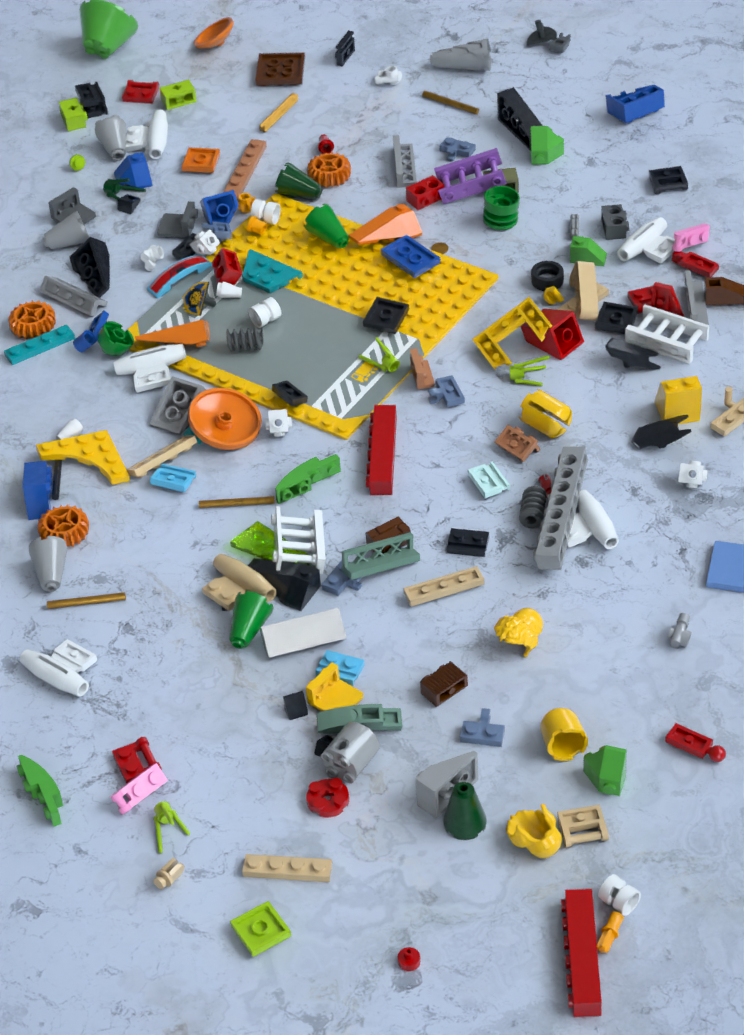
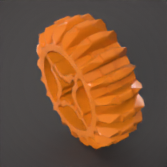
(329, 169)
(32, 319)
(61, 524)

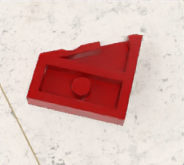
(665, 299)

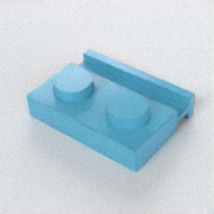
(173, 477)
(348, 666)

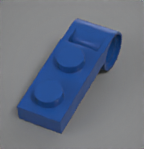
(90, 336)

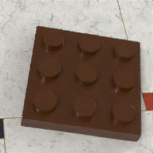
(280, 69)

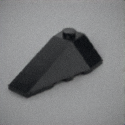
(93, 265)
(293, 583)

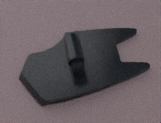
(631, 354)
(660, 433)

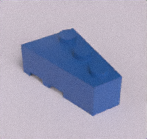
(635, 104)
(37, 488)

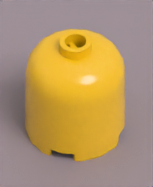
(563, 734)

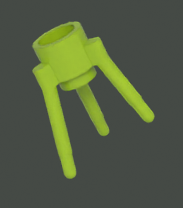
(389, 361)
(517, 371)
(166, 815)

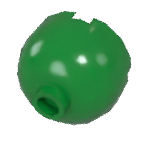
(114, 340)

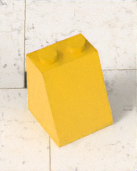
(679, 398)

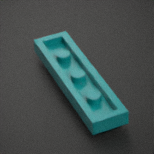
(39, 344)

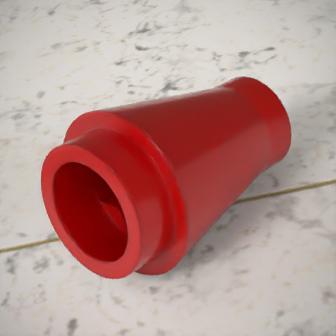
(325, 144)

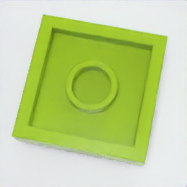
(260, 928)

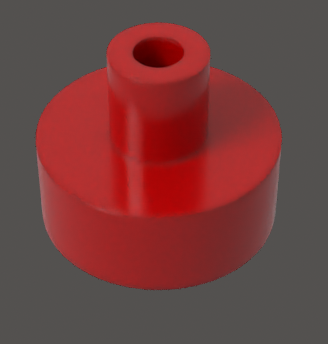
(409, 959)

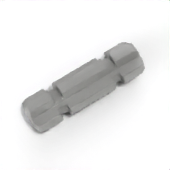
(574, 225)

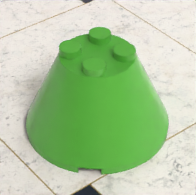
(105, 27)

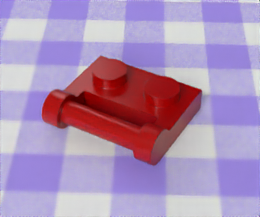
(135, 94)
(640, 297)
(128, 760)

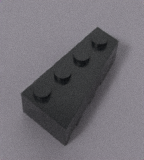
(516, 115)

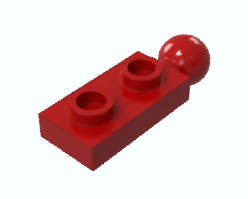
(694, 743)

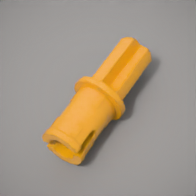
(610, 932)

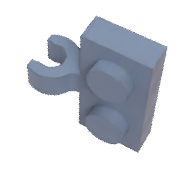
(457, 147)
(220, 229)
(448, 390)
(337, 581)
(482, 731)

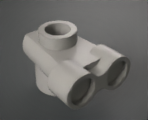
(679, 634)

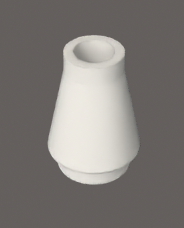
(228, 290)
(71, 429)

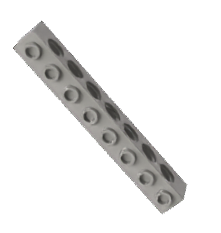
(561, 508)

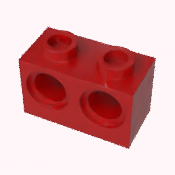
(424, 192)
(226, 267)

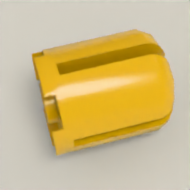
(533, 415)

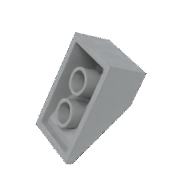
(175, 405)
(438, 780)

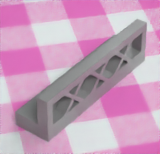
(400, 165)
(71, 295)
(695, 299)

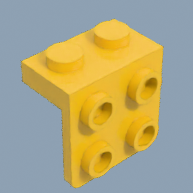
(330, 692)

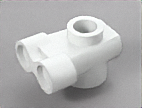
(389, 75)
(151, 255)

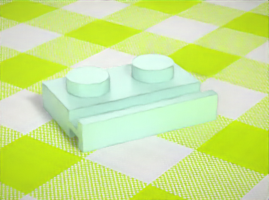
(488, 479)

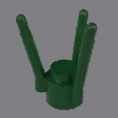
(112, 187)

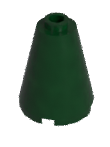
(297, 183)
(464, 813)

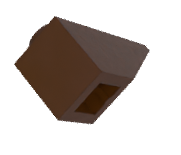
(723, 291)

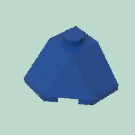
(136, 170)
(219, 207)

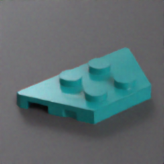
(267, 273)

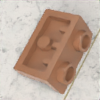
(421, 370)
(517, 443)

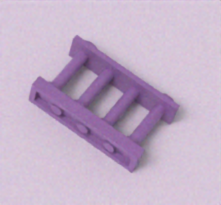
(468, 166)

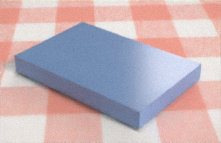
(727, 567)

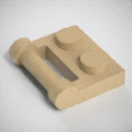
(582, 819)

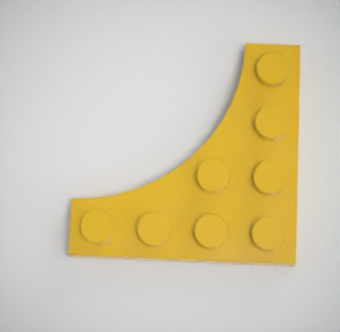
(89, 449)

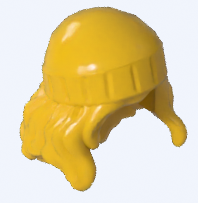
(520, 628)
(535, 832)

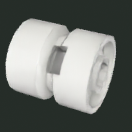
(266, 212)
(263, 313)
(621, 896)

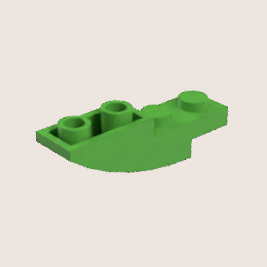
(307, 473)
(41, 787)

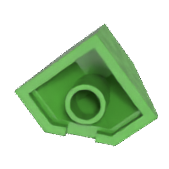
(545, 145)
(586, 250)
(606, 769)

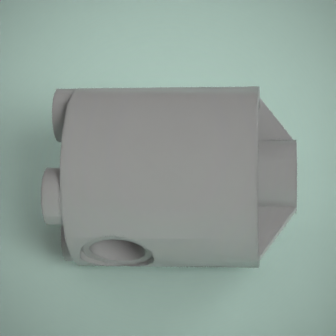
(350, 752)

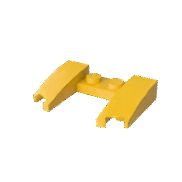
(523, 312)

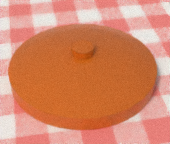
(224, 418)

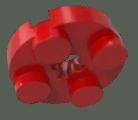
(327, 787)

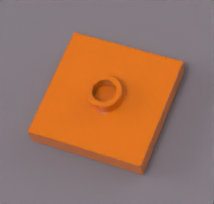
(200, 160)

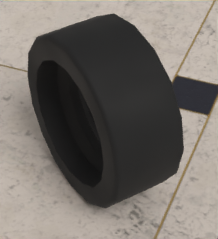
(547, 267)

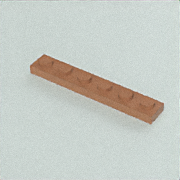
(246, 166)

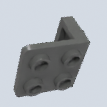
(67, 204)
(178, 224)

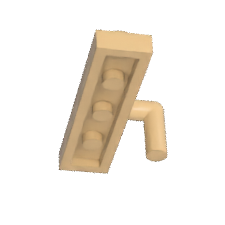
(731, 418)

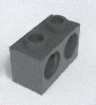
(614, 221)

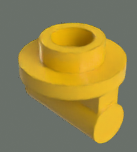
(552, 295)

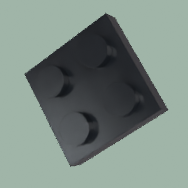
(386, 315)
(615, 317)

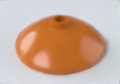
(214, 34)

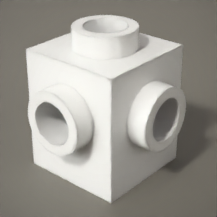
(205, 243)
(275, 415)
(685, 474)

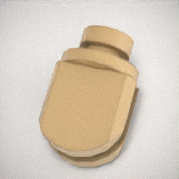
(168, 873)

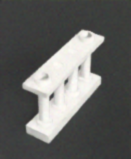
(667, 346)
(315, 535)

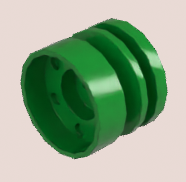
(501, 207)

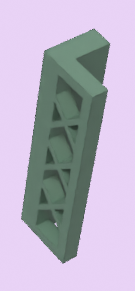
(379, 561)

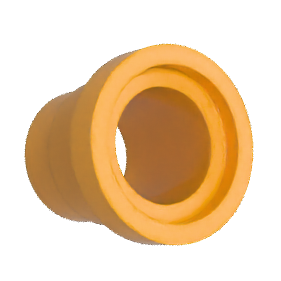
(256, 225)

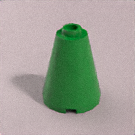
(326, 226)
(248, 617)

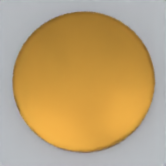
(440, 247)

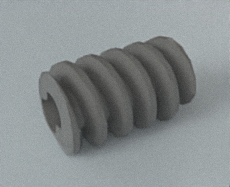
(245, 339)
(532, 507)

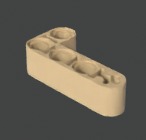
(584, 280)

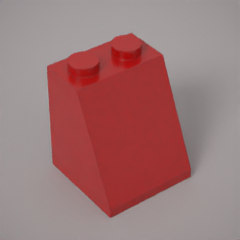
(560, 338)

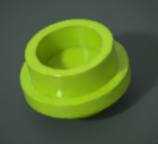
(77, 162)

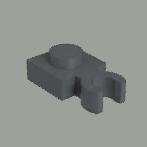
(560, 44)

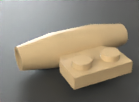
(236, 578)

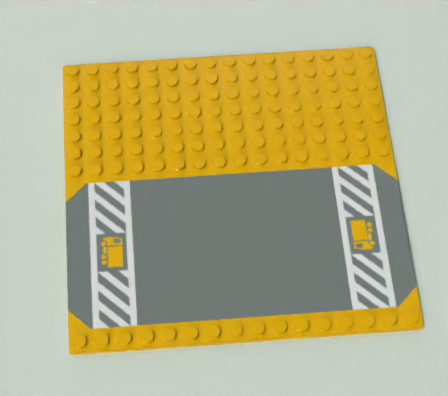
(320, 322)

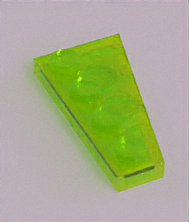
(260, 542)

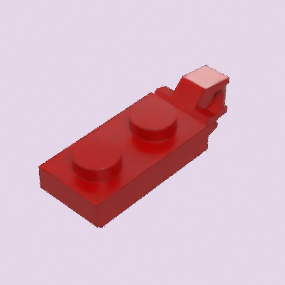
(695, 263)

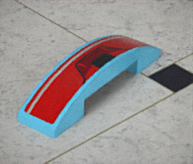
(175, 272)

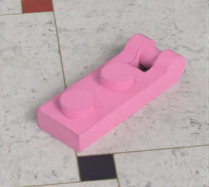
(691, 236)
(139, 788)

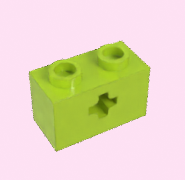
(178, 94)
(73, 114)

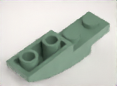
(369, 715)

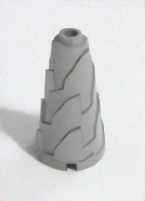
(469, 56)

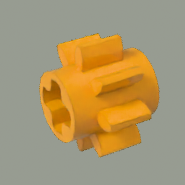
(245, 202)

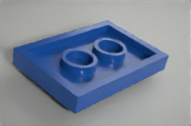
(410, 256)

